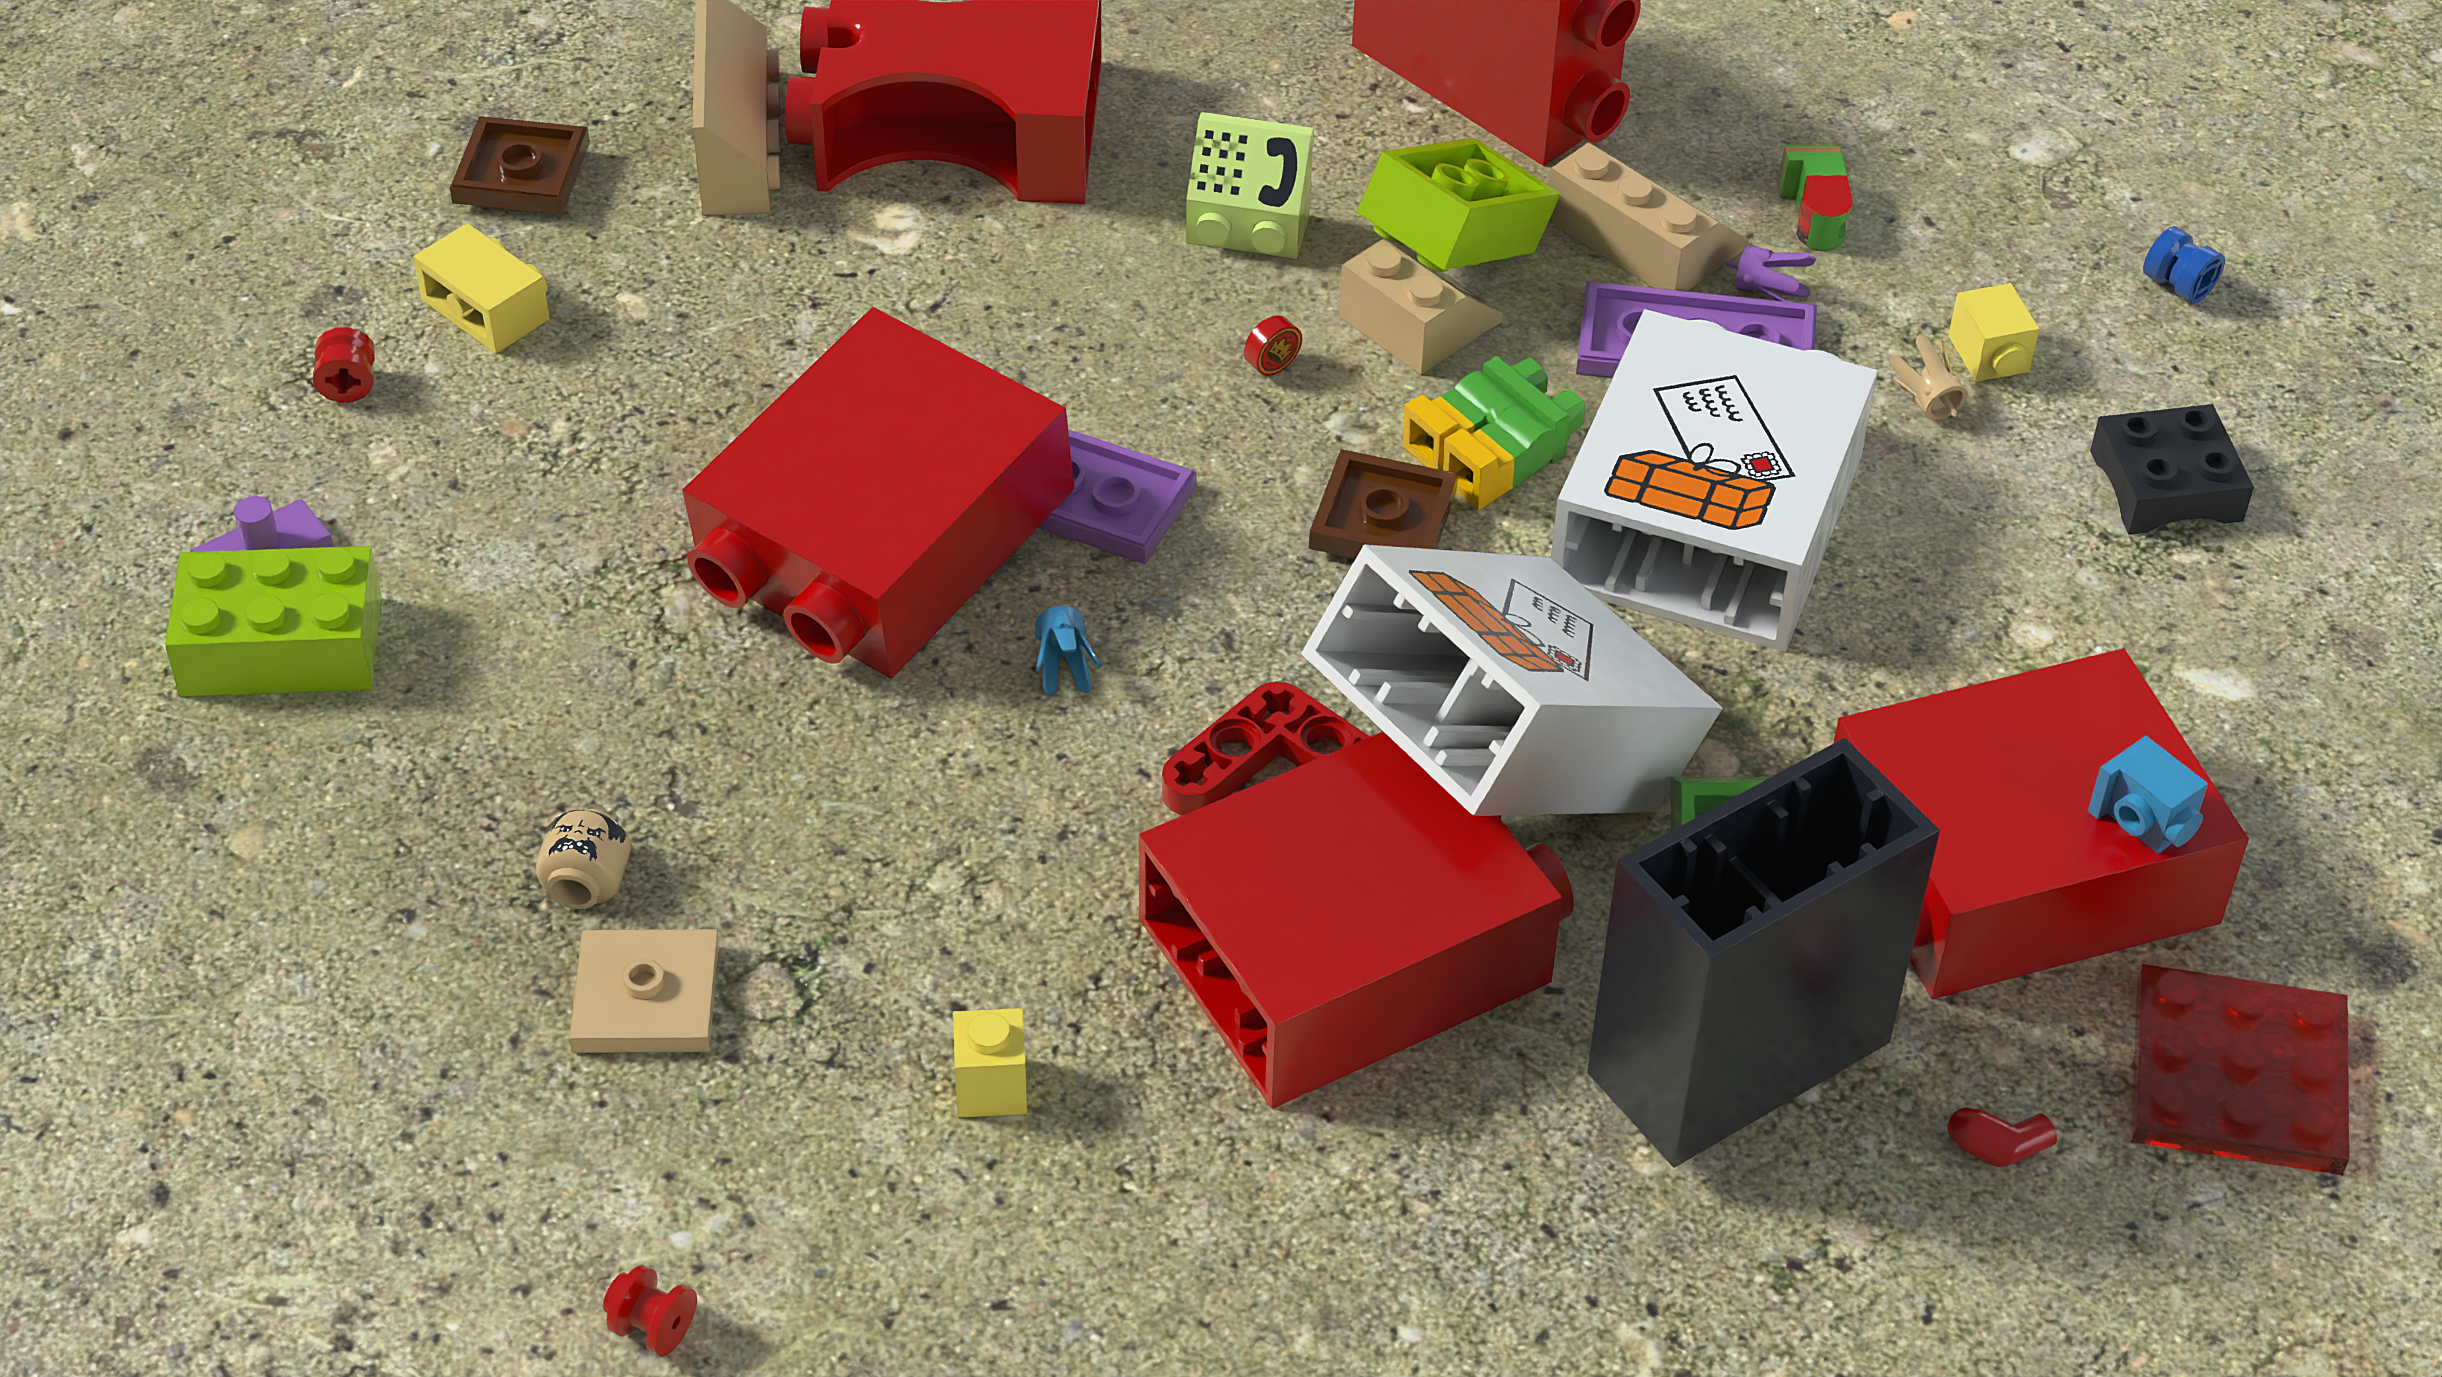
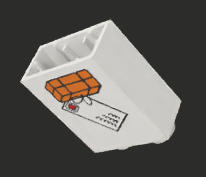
(1713, 478)
(1509, 682)

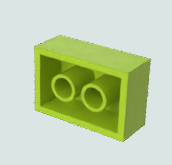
(1457, 203)
(274, 621)

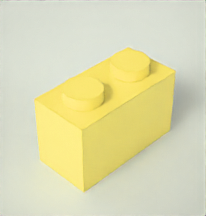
(482, 287)

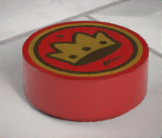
(1272, 345)

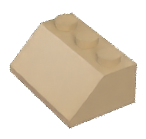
(1638, 221)

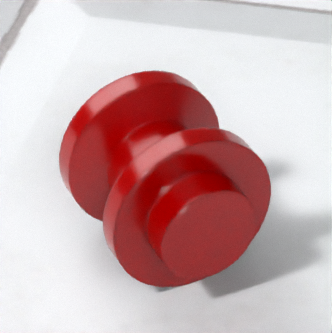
(637, 1303)

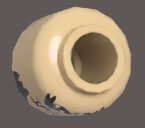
(583, 858)

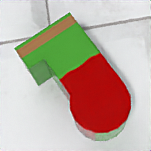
(1821, 190)

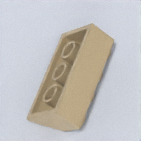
(735, 110)

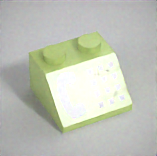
(1249, 185)

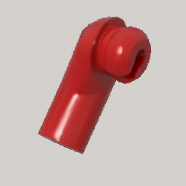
(1998, 1140)

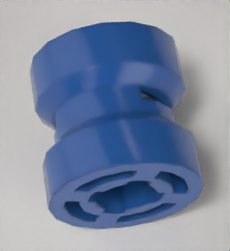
(2184, 264)

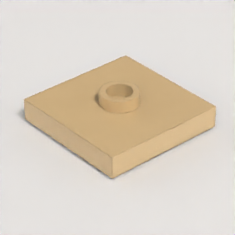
(644, 991)

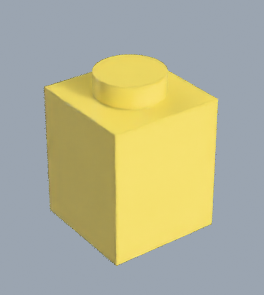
(1993, 332)
(989, 1062)

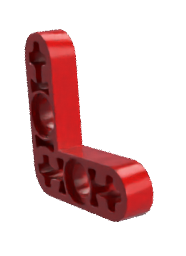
(1244, 722)

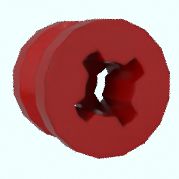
(344, 365)

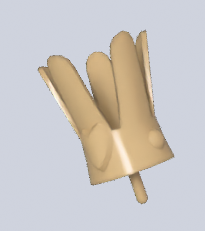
(1937, 389)

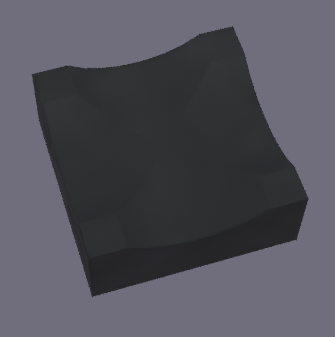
(2171, 467)

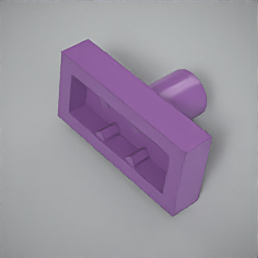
(263, 529)

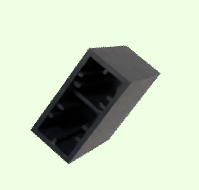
(1758, 949)

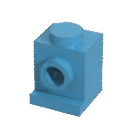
(2150, 795)

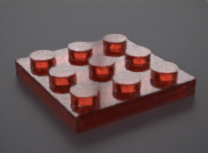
(2241, 1069)

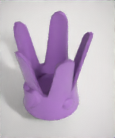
(1756, 275)

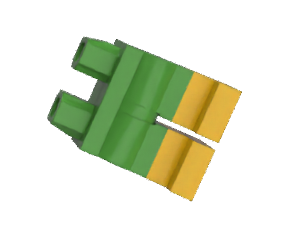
(1493, 426)

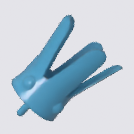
(1063, 635)

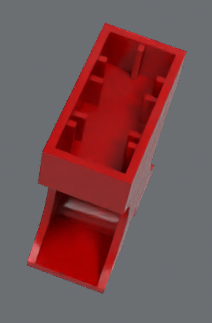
(952, 83)

